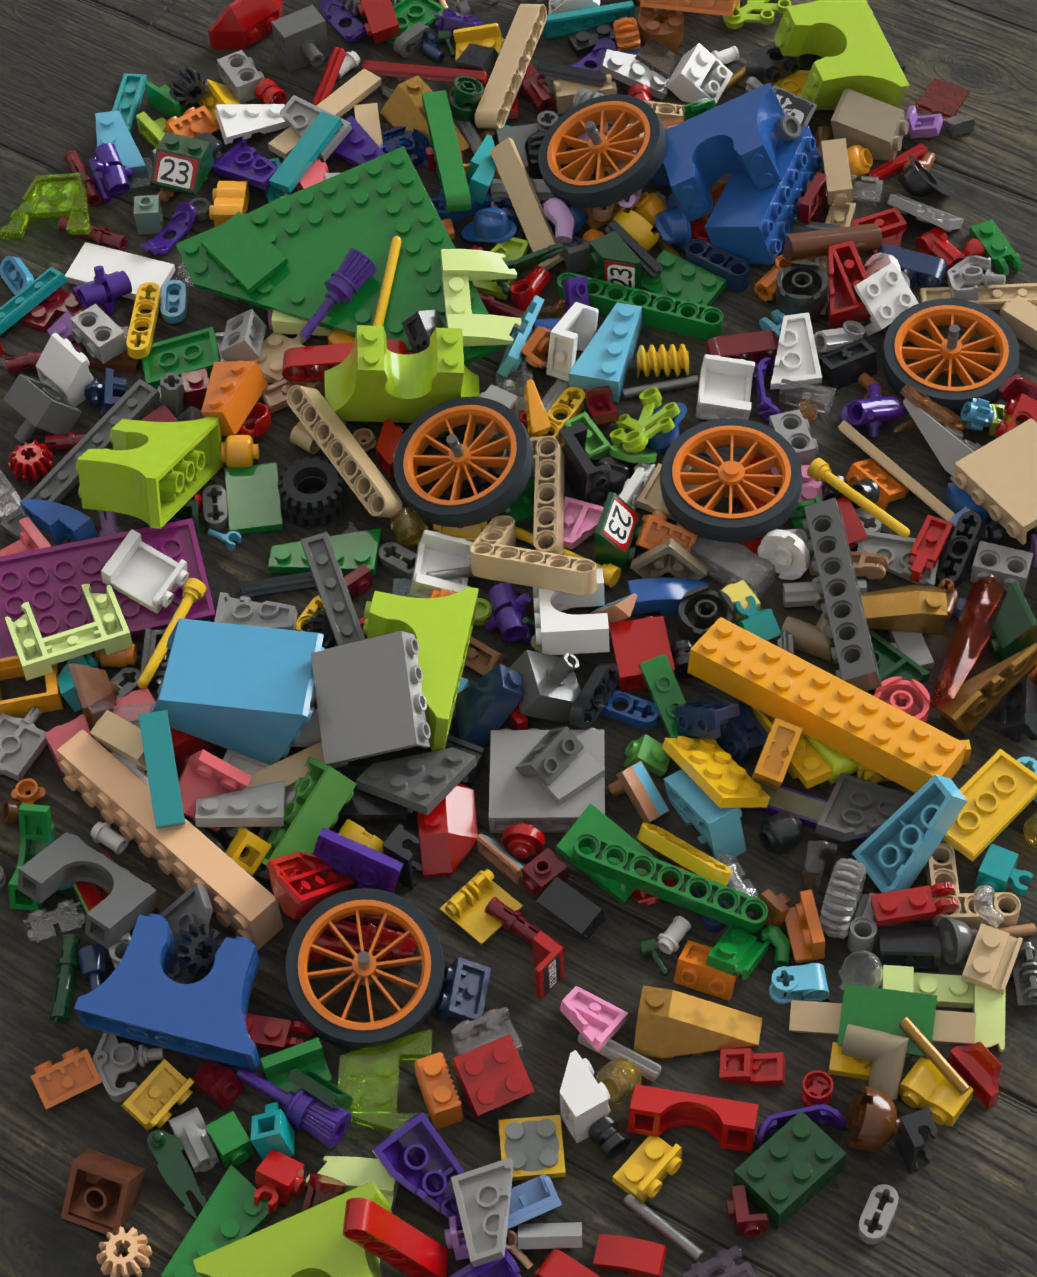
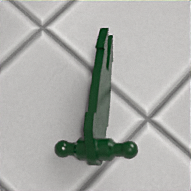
(529, 261)
(175, 1168)

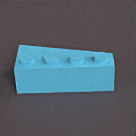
(609, 352)
(910, 836)

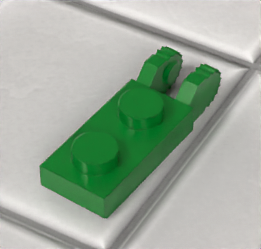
(996, 247)

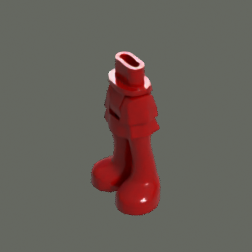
(333, 944)

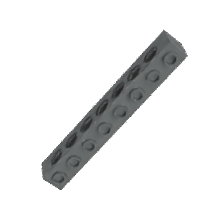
(841, 594)

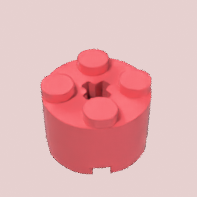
(906, 696)

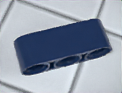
(719, 263)
(921, 269)

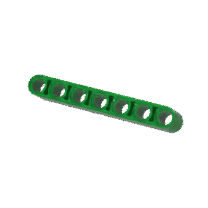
(446, 152)
(657, 309)
(679, 894)

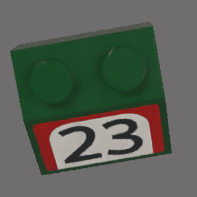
(181, 163)
(614, 261)
(617, 533)

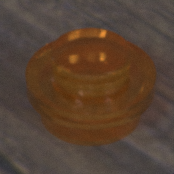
(808, 410)

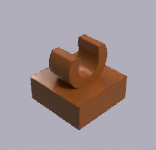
(776, 907)

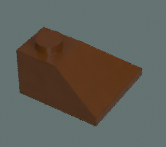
(94, 692)

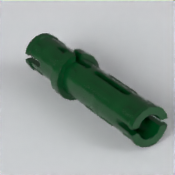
(66, 969)

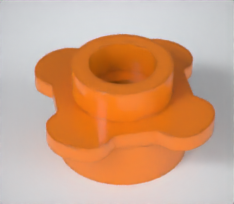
(26, 786)

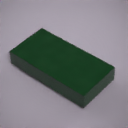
(320, 1088)

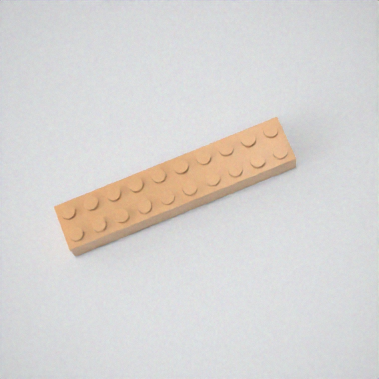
(178, 849)

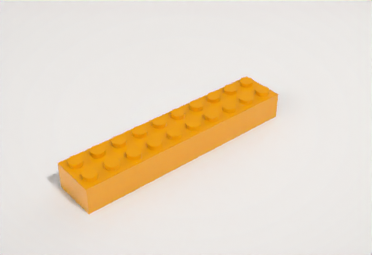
(824, 706)

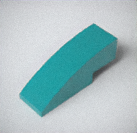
(481, 171)

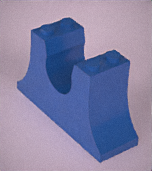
(720, 141)
(193, 1018)

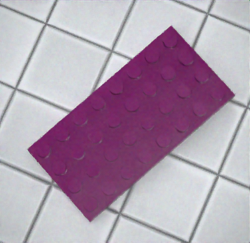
(54, 576)

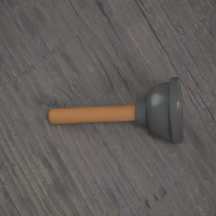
(958, 938)

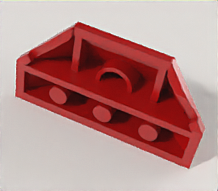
(244, 23)
(448, 832)
(303, 882)

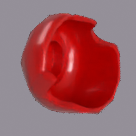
(257, 422)

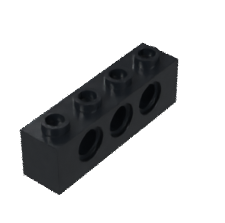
(770, 65)

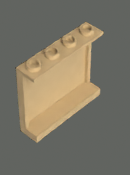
(1005, 479)

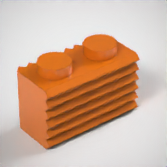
(438, 1090)

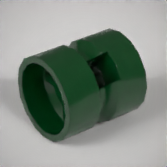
(465, 98)

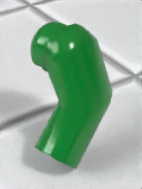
(780, 942)

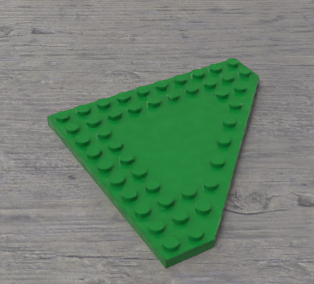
(320, 227)

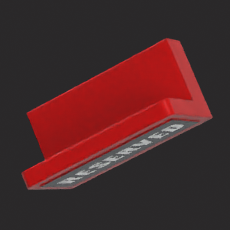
(547, 963)

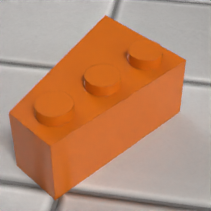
(233, 393)

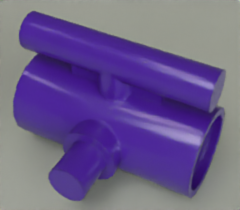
(109, 172)
(103, 289)
(874, 410)
(508, 613)

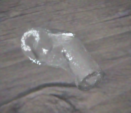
(984, 905)

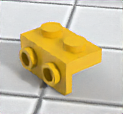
(157, 1094)

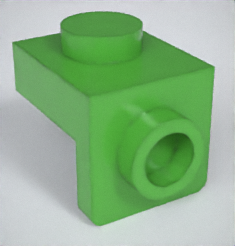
(650, 753)

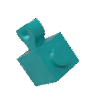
(760, 623)
(1000, 870)
(272, 1131)

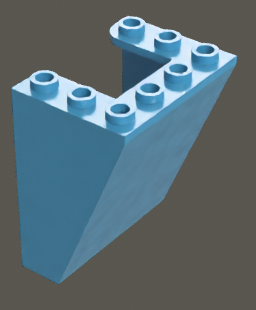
(239, 685)

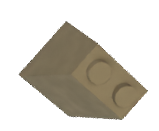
(869, 124)

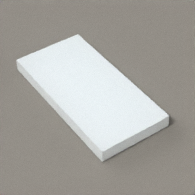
(137, 267)

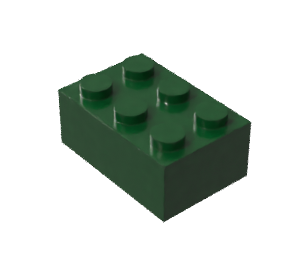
(790, 1169)

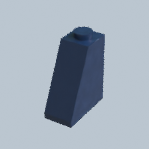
(487, 704)

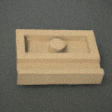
(991, 959)

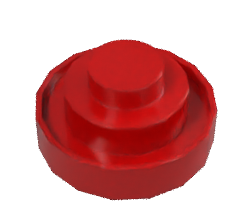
(523, 840)

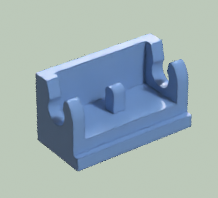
(532, 1200)

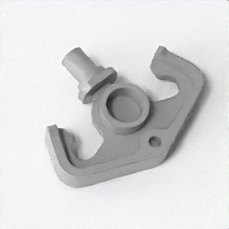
(970, 274)
(116, 1058)

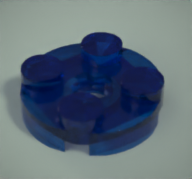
(414, 140)

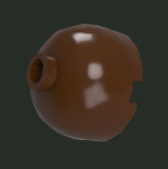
(871, 1120)

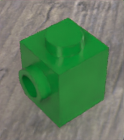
(230, 1140)

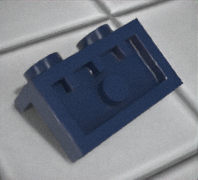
(704, 717)
(742, 735)
(463, 991)

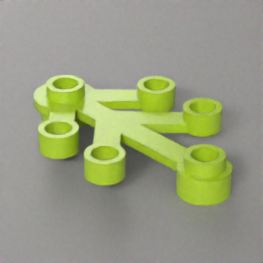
(765, 17)
(638, 438)

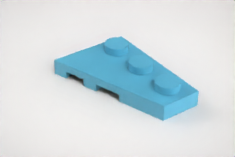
(112, 129)
(512, 354)

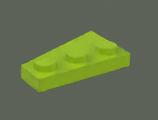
(512, 249)

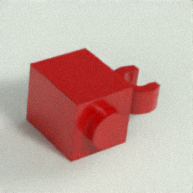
(278, 1180)

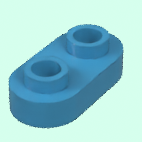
(15, 274)
(174, 301)

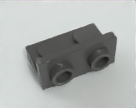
(551, 755)

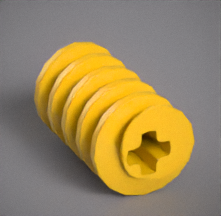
(662, 360)

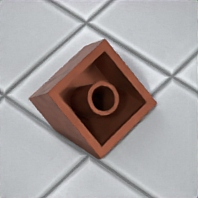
(101, 1192)

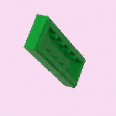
(664, 691)

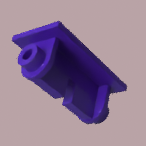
(451, 21)
(575, 291)

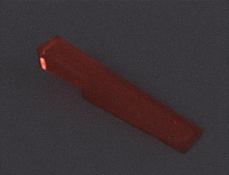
(968, 638)

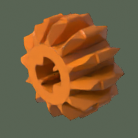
(626, 34)

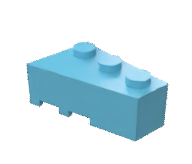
(717, 826)

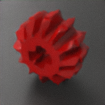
(30, 461)

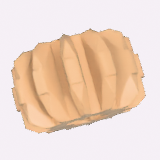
(136, 1251)

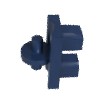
(103, 392)

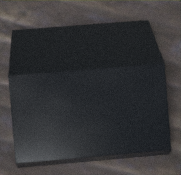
(478, 58)

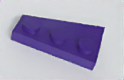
(357, 145)
(245, 164)
(362, 863)

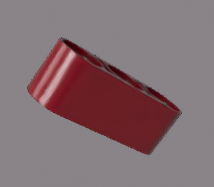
(745, 346)

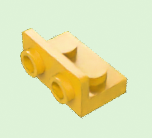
(484, 35)
(648, 1167)

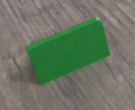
(162, 100)
(302, 1056)

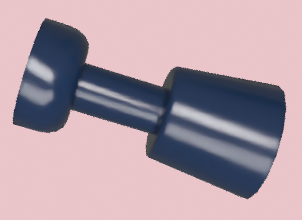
(93, 964)

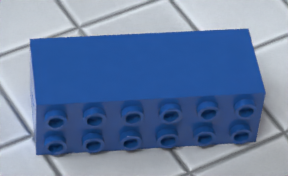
(756, 222)

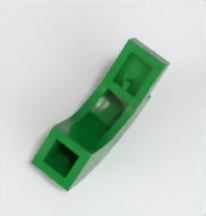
(35, 836)

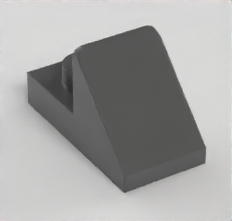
(576, 255)

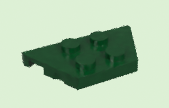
(893, 662)

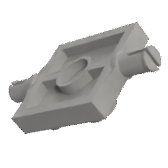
(20, 743)

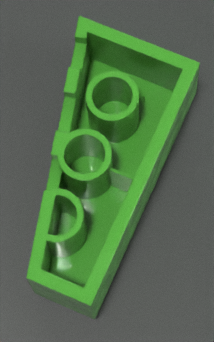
(313, 808)

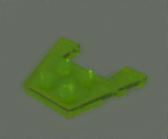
(52, 197)
(373, 1079)

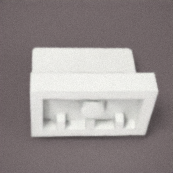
(885, 297)

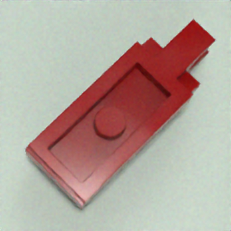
(928, 546)

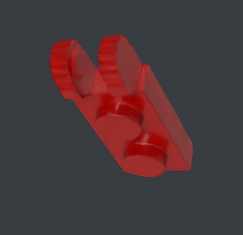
(912, 904)
(274, 1033)

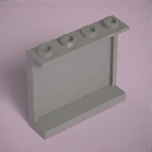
(370, 698)
(522, 798)

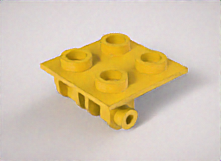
(469, 903)

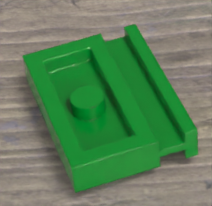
(737, 953)

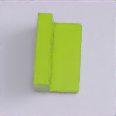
(150, 129)

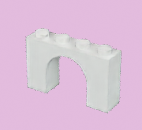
(569, 633)

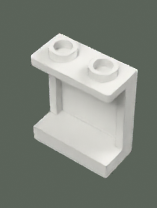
(568, 336)
(724, 388)
(439, 553)
(144, 573)

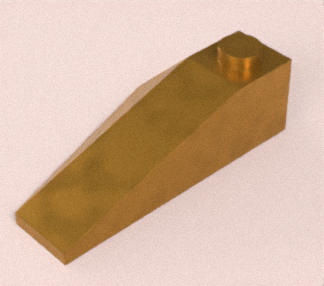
(407, 110)
(906, 609)
(986, 690)
(685, 1025)

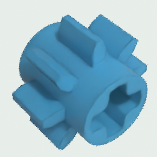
(977, 414)

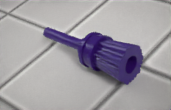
(342, 286)
(304, 1110)

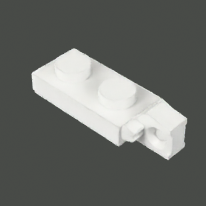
(634, 486)

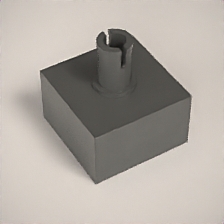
(301, 39)
(41, 408)
(547, 685)

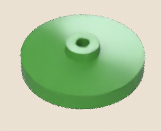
(644, 456)

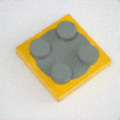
(534, 1146)

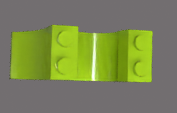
(851, 49)
(385, 385)
(150, 468)
(443, 635)
(299, 1246)

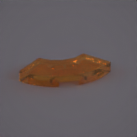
(941, 413)

